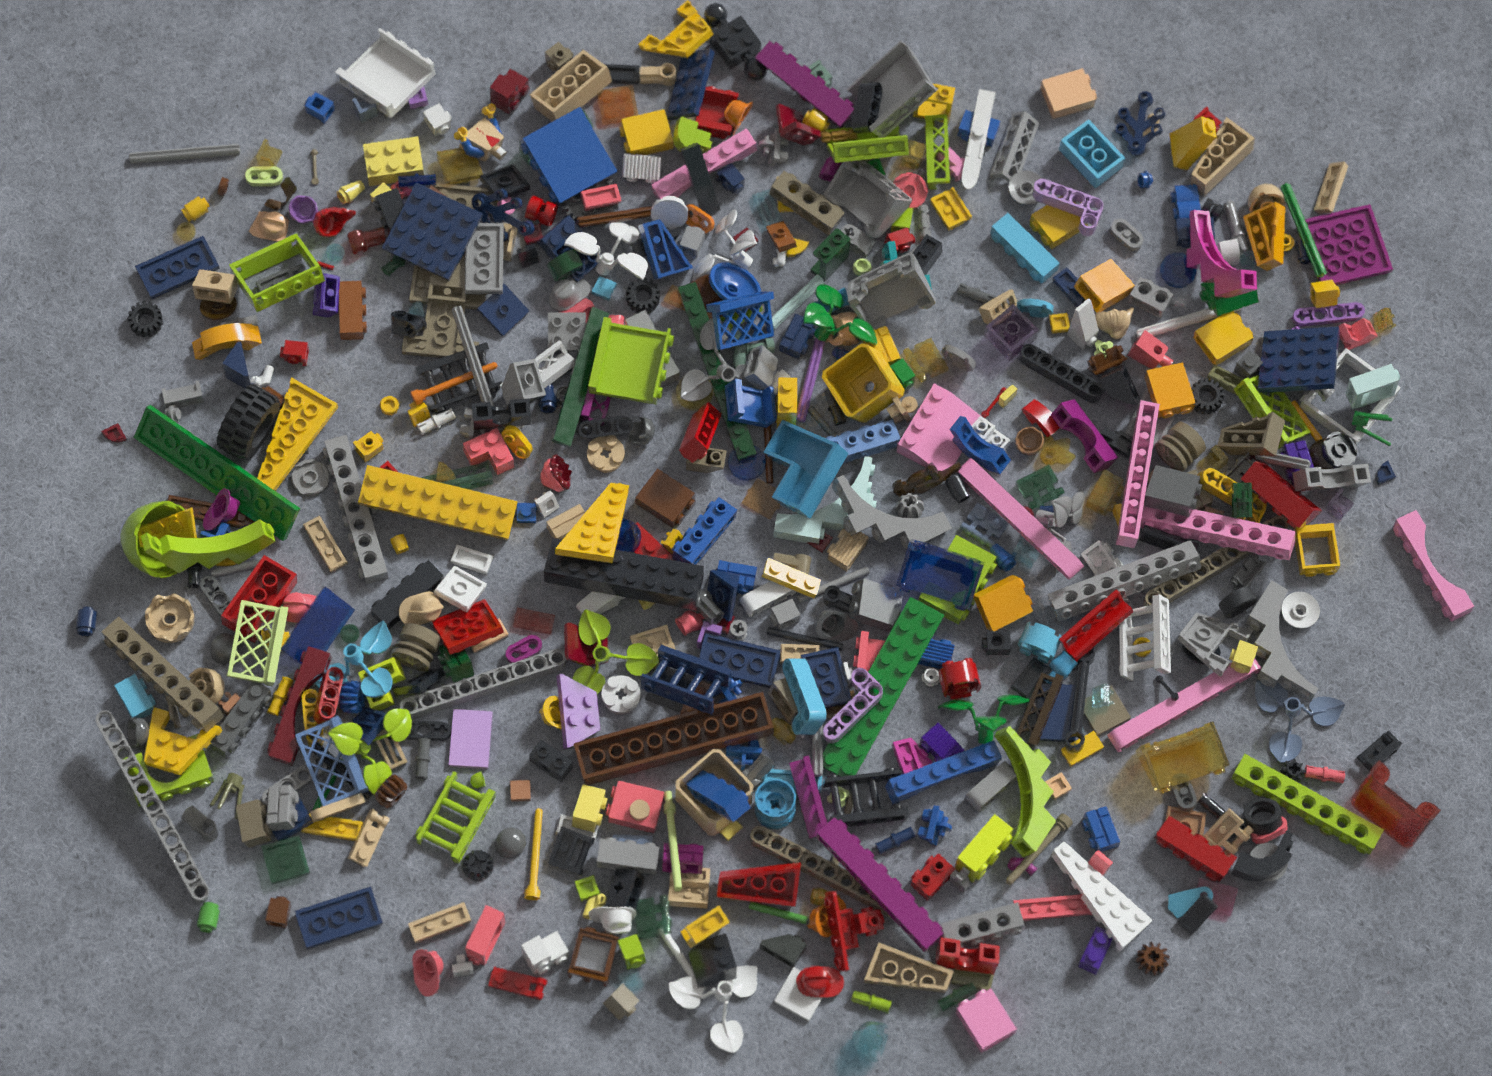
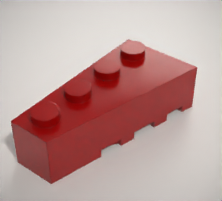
(761, 884)

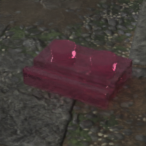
(1223, 895)

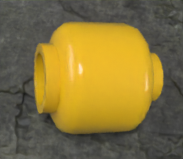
(816, 119)

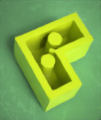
(394, 667)

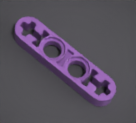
(1329, 318)

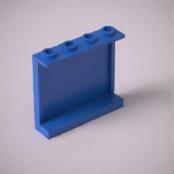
(567, 156)

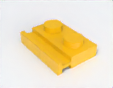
(950, 209)

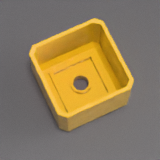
(849, 378)

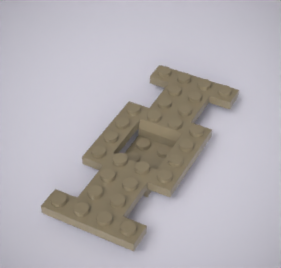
(441, 295)

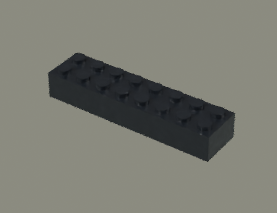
(629, 577)

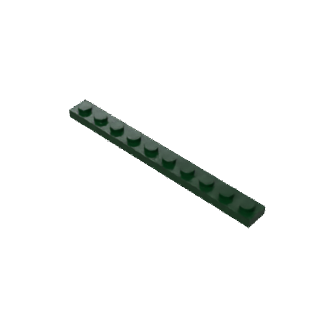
(697, 319)

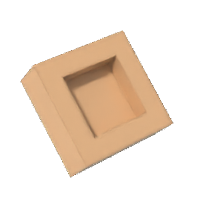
(1059, 785)

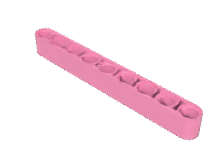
(1020, 519)
(1189, 699)

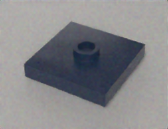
(503, 310)

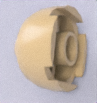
(1263, 196)
(209, 683)

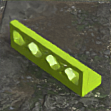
(931, 152)

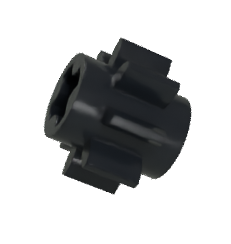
(1297, 769)

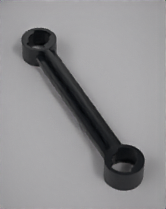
(1079, 703)

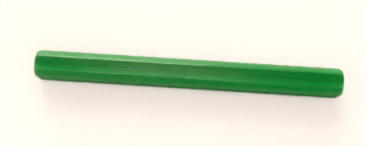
(1303, 230)

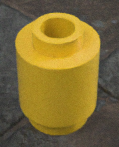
(195, 209)

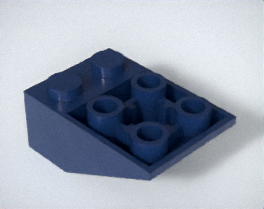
(553, 245)

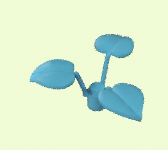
(376, 641)

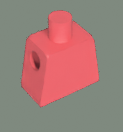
(1149, 351)

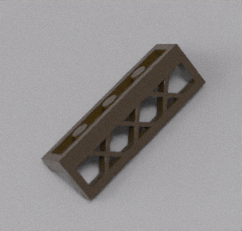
(1045, 711)

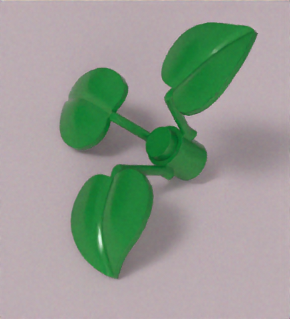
(817, 315)
(987, 724)

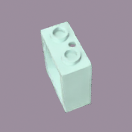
(1372, 386)

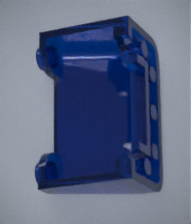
(940, 573)

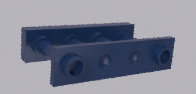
(688, 664)

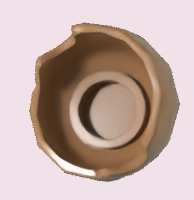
(1029, 437)

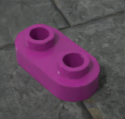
(522, 648)

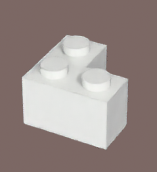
(544, 953)

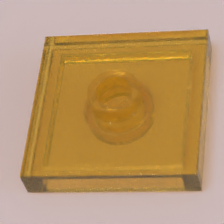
(458, 166)

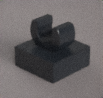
(527, 255)

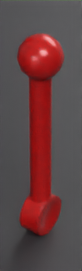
(985, 413)

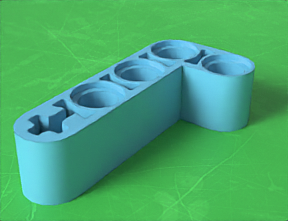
(806, 697)

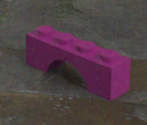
(1073, 419)

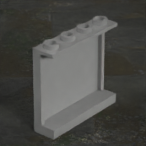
(903, 86)

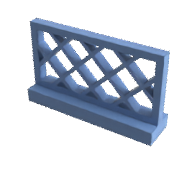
(349, 760)

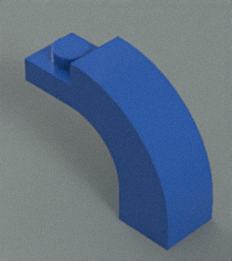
(974, 447)

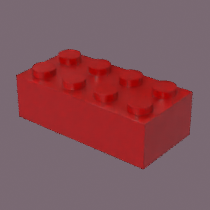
(265, 585)

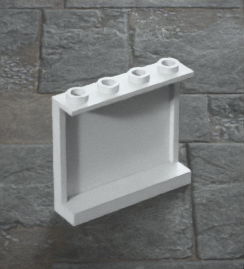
(387, 74)

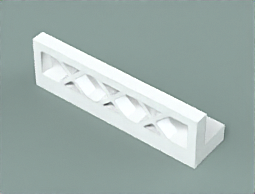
(554, 366)

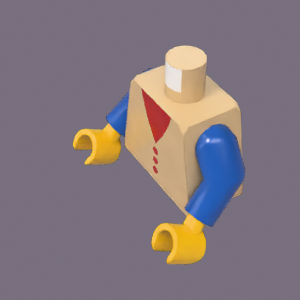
(483, 138)

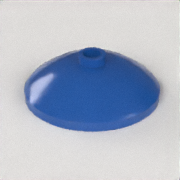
(732, 281)

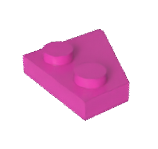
(909, 755)

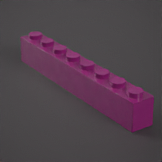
(879, 884)

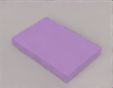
(470, 739)

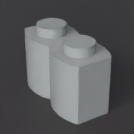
(760, 367)

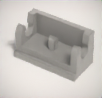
(183, 396)

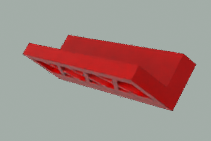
(1096, 627)

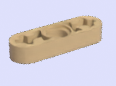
(337, 807)

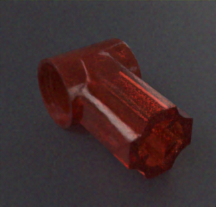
(362, 240)

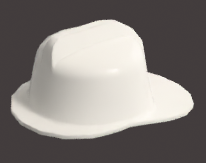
(613, 919)

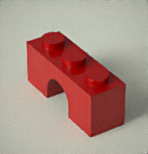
(980, 960)

